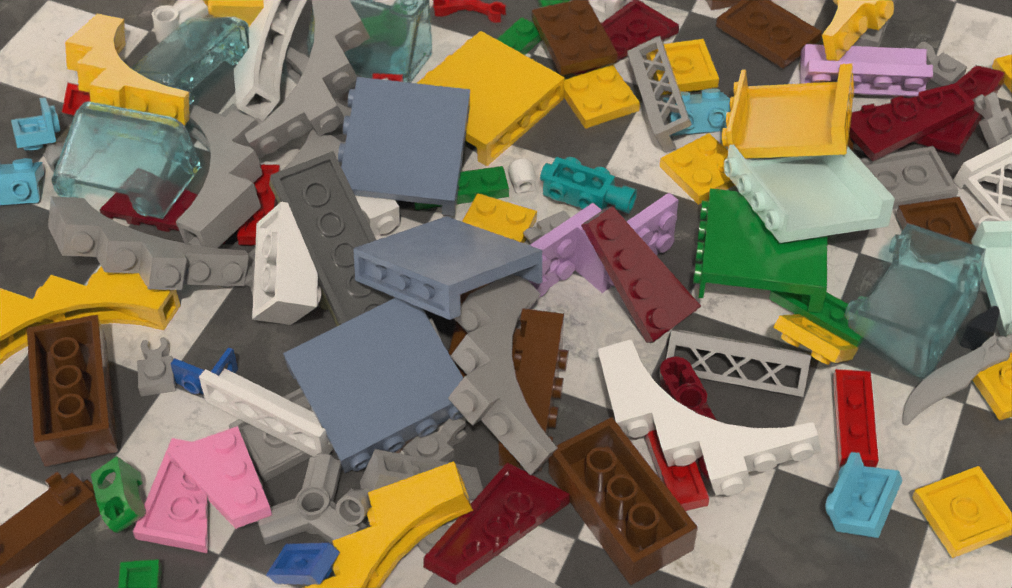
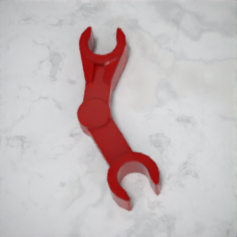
(493, 10)

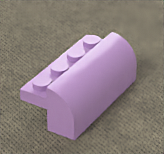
(874, 69)

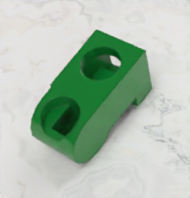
(120, 500)

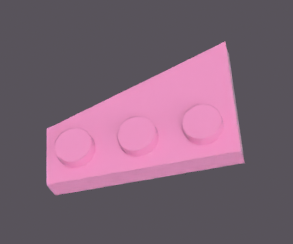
(225, 474)

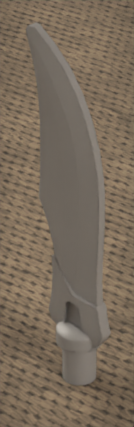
(956, 375)

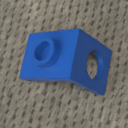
(188, 375)

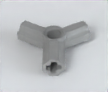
(317, 492)

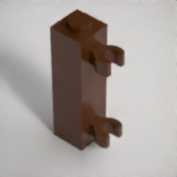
(45, 525)

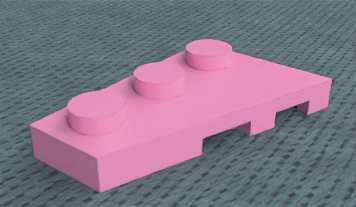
(174, 509)

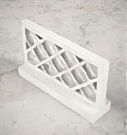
(984, 169)

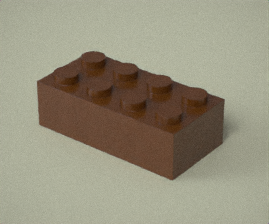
(71, 390)
(622, 500)

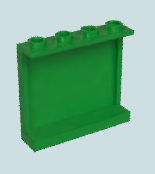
(746, 254)

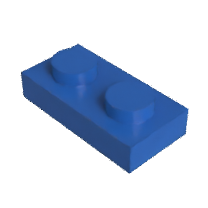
(303, 563)

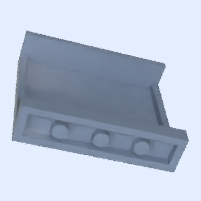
(405, 141)
(441, 261)
(377, 381)

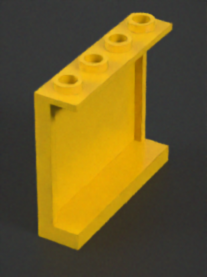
(505, 92)
(791, 117)

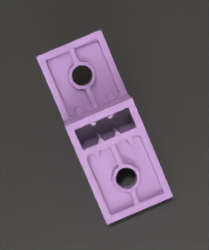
(570, 250)

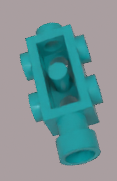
(581, 186)

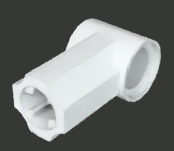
(169, 18)

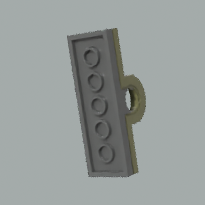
(331, 229)

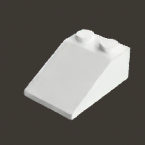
(283, 270)

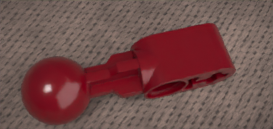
(676, 372)

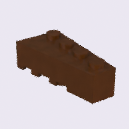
(537, 369)

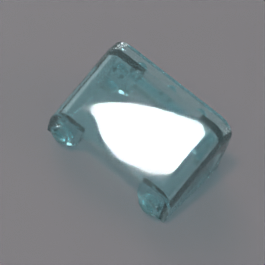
(397, 41)
(195, 52)
(127, 154)
(920, 298)

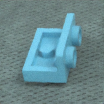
(705, 111)
(36, 130)
(20, 182)
(862, 497)

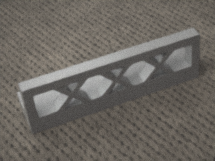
(652, 89)
(748, 351)

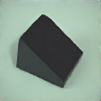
(980, 329)

